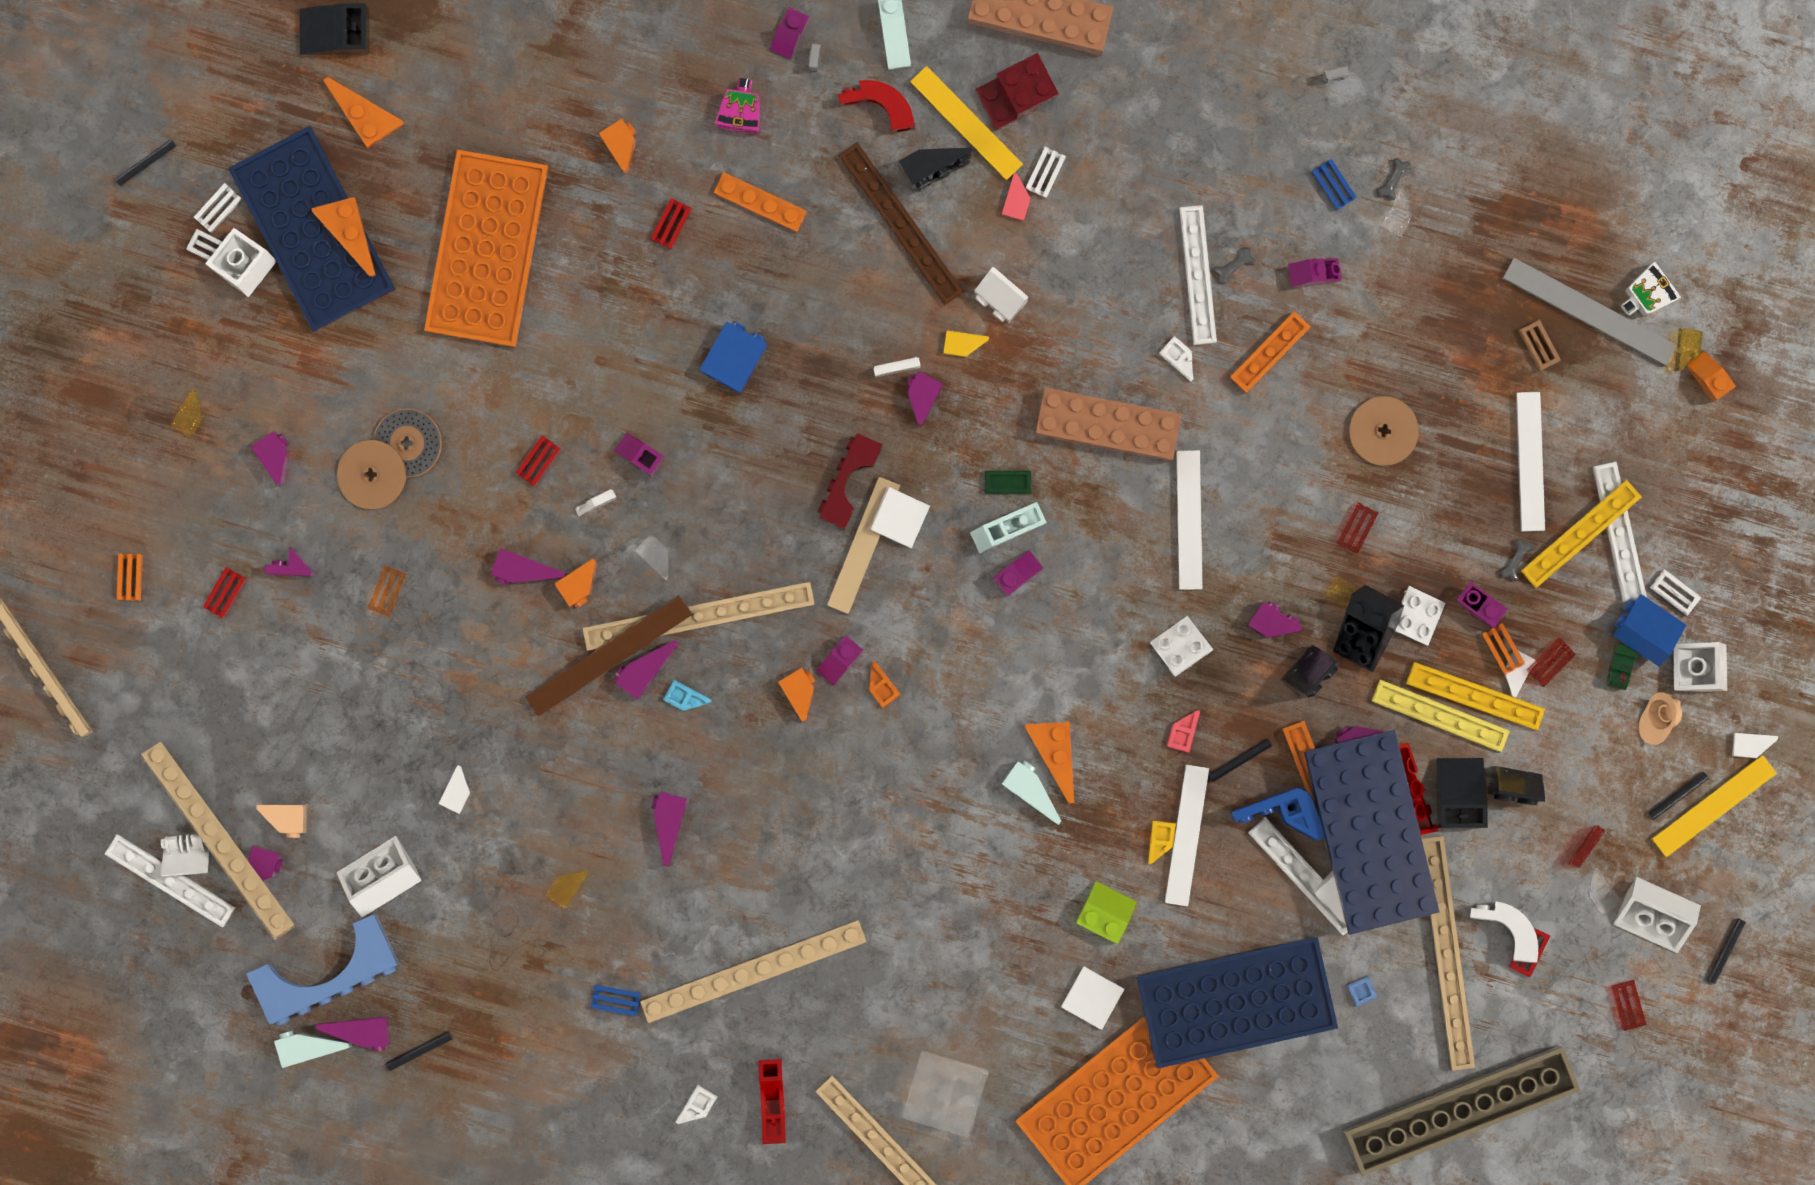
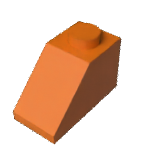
(620, 143)
(1710, 376)
(578, 584)
(799, 691)

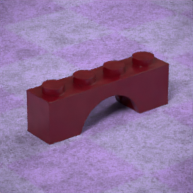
(862, 453)

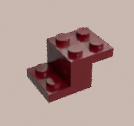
(1017, 91)

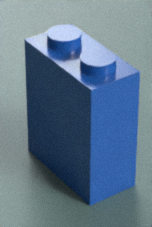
(734, 356)
(1649, 629)

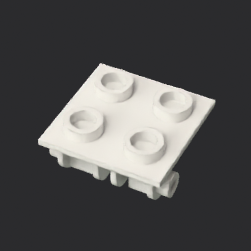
(1419, 615)
(1181, 646)
(184, 856)

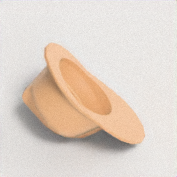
(1659, 718)

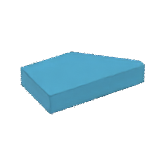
(684, 697)

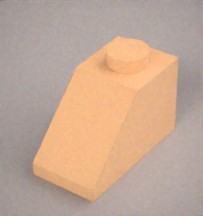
(286, 818)

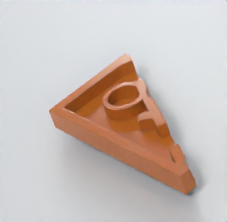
(367, 118)
(345, 224)
(1054, 746)

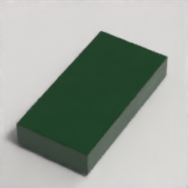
(1008, 482)

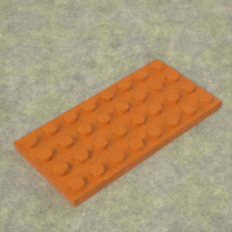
(486, 248)
(1110, 1105)

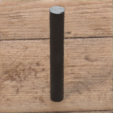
(145, 162)
(1241, 759)
(1678, 795)
(1726, 951)
(418, 1051)

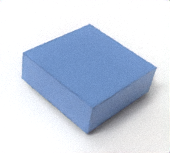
(1361, 991)

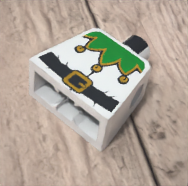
(1649, 292)

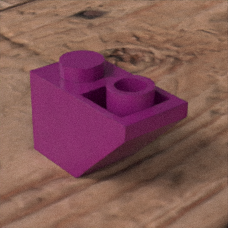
(1314, 272)
(639, 454)
(1481, 605)
(1271, 623)

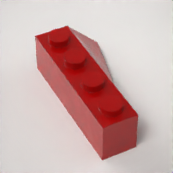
(1416, 789)

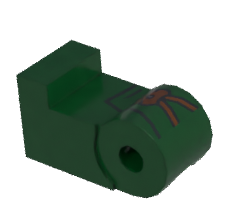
(1621, 666)

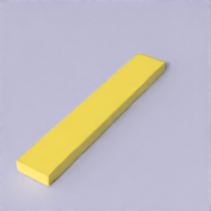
(1440, 716)

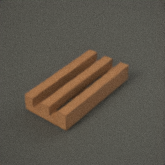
(1533, 353)

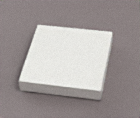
(899, 517)
(1092, 997)

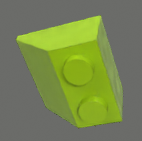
(1106, 912)

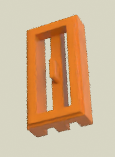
(120, 577)
(1494, 631)

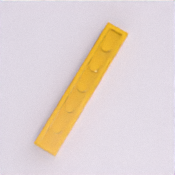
(966, 123)
(1581, 534)
(1475, 696)
(1713, 806)

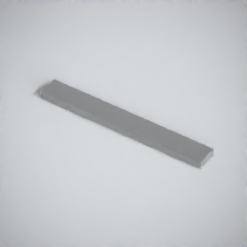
(1589, 311)

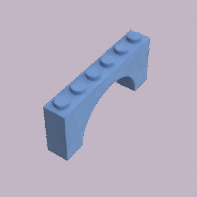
(283, 998)

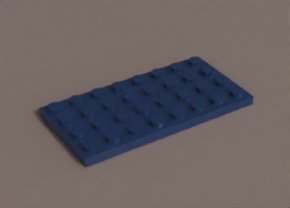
(280, 191)
(1371, 832)
(1236, 1002)

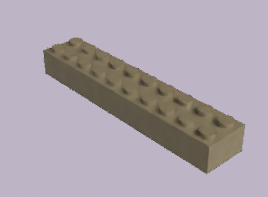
(1461, 1110)

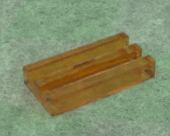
(379, 609)

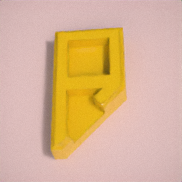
(962, 343)
(1161, 839)

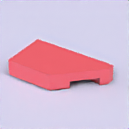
(1017, 200)
(1183, 732)

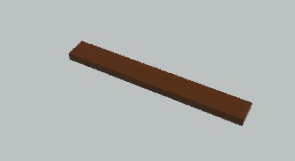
(901, 223)
(608, 655)

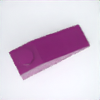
(518, 569)
(641, 672)
(668, 819)
(362, 1032)

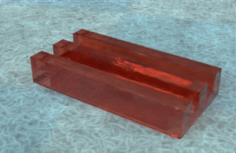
(1366, 510)
(1544, 656)
(1586, 846)
(1633, 1024)

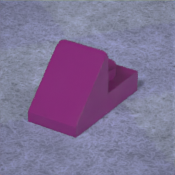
(789, 33)
(295, 567)

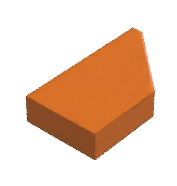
(881, 686)

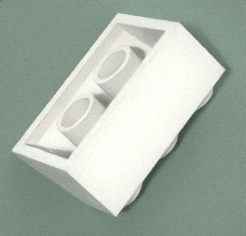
(378, 876)
(1657, 915)

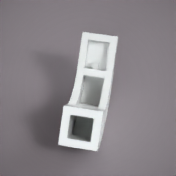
(1522, 930)

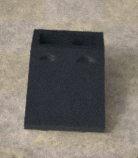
(334, 29)
(929, 164)
(1367, 627)
(1309, 671)
(1511, 783)
(1461, 793)

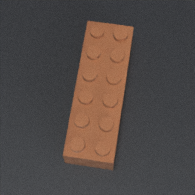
(1064, 23)
(1108, 424)

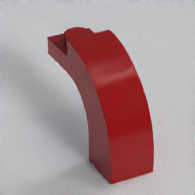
(884, 96)
(772, 1101)

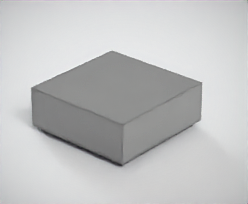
(814, 57)
(1335, 74)

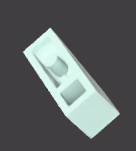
(894, 34)
(1008, 527)
(1028, 787)
(304, 1047)

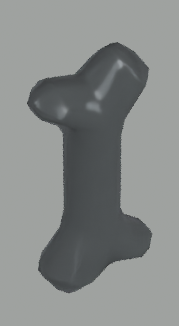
(1400, 168)
(1225, 272)
(1521, 549)

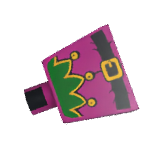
(740, 109)

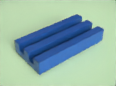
(1343, 182)
(637, 995)

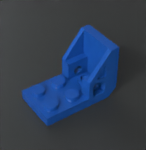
(1302, 818)

